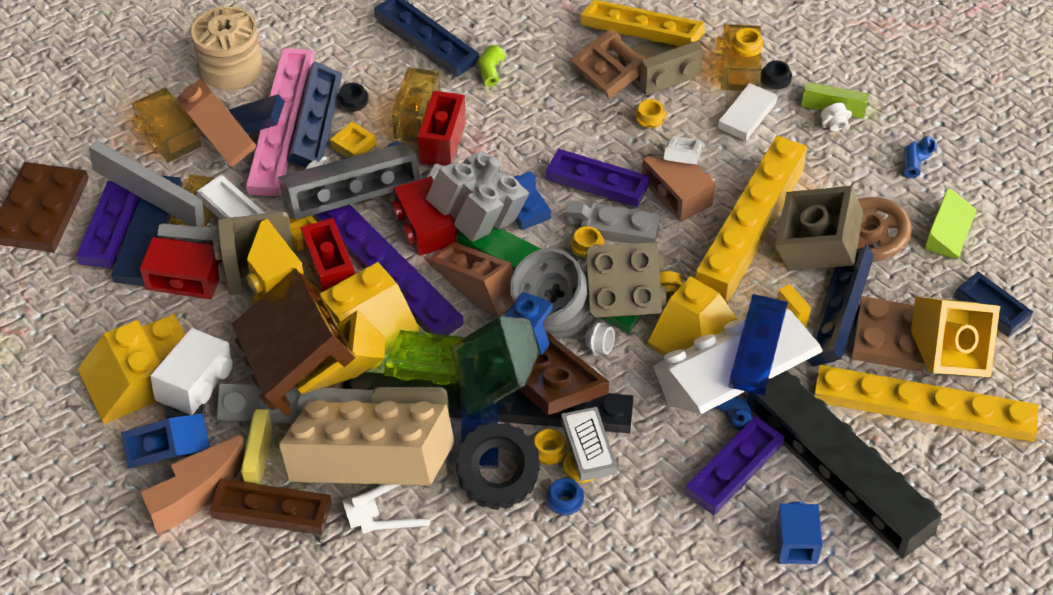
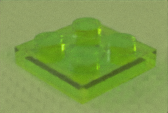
(422, 357)

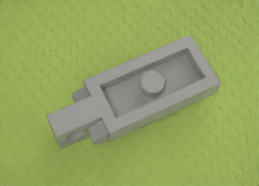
(615, 222)

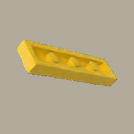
(642, 23)

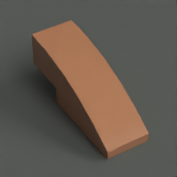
(192, 484)

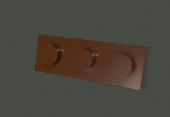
(270, 506)

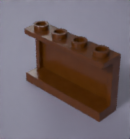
(288, 338)

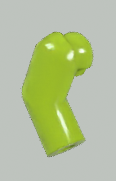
(487, 61)

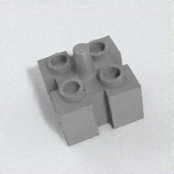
(477, 195)

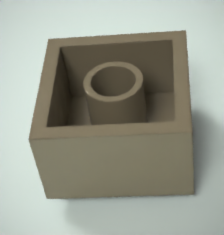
(819, 228)

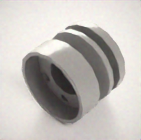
(551, 276)

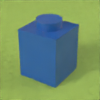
(798, 533)

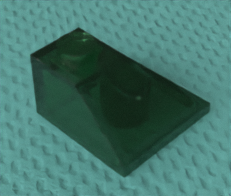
(494, 361)

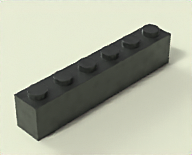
(847, 464)

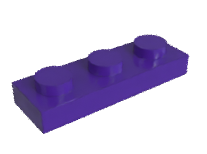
(597, 177)
(107, 227)
(734, 465)

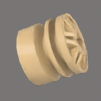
(227, 47)

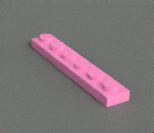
(275, 142)

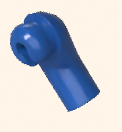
(916, 153)
(737, 412)

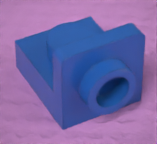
(535, 208)
(535, 309)

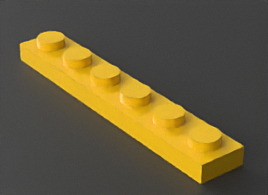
(927, 403)

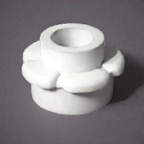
(835, 117)
(600, 339)

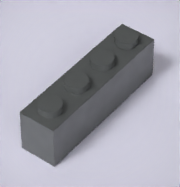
(348, 180)

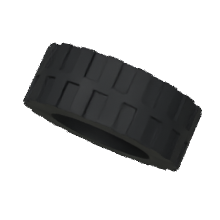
(497, 436)

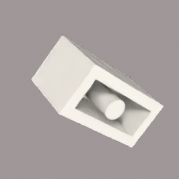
(191, 371)

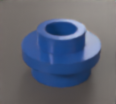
(565, 488)

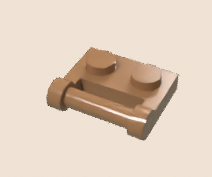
(605, 70)

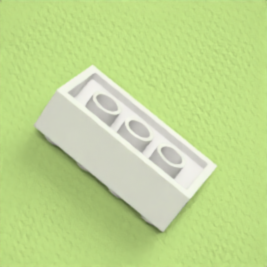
(701, 374)

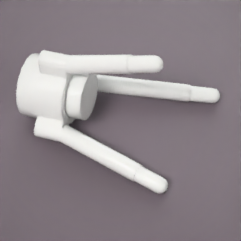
(362, 508)

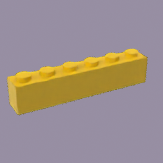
(752, 217)

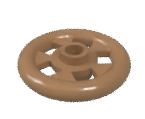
(875, 228)

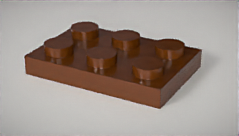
(40, 206)
(562, 380)

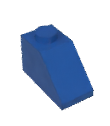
(165, 440)

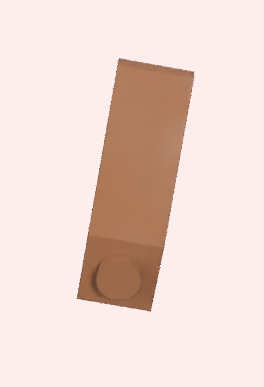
(216, 122)
(477, 276)

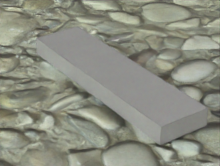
(147, 184)

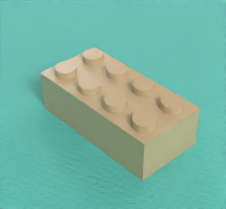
(368, 443)

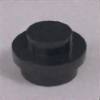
(776, 75)
(352, 97)

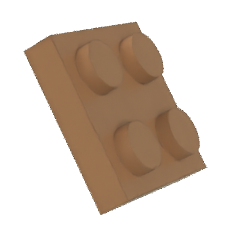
(885, 335)

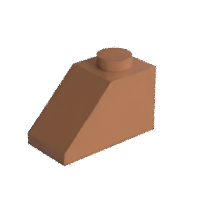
(679, 186)

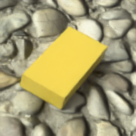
(257, 447)

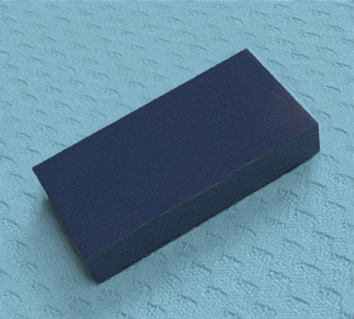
(259, 114)
(982, 290)

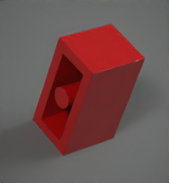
(442, 128)
(422, 222)
(326, 254)
(180, 268)

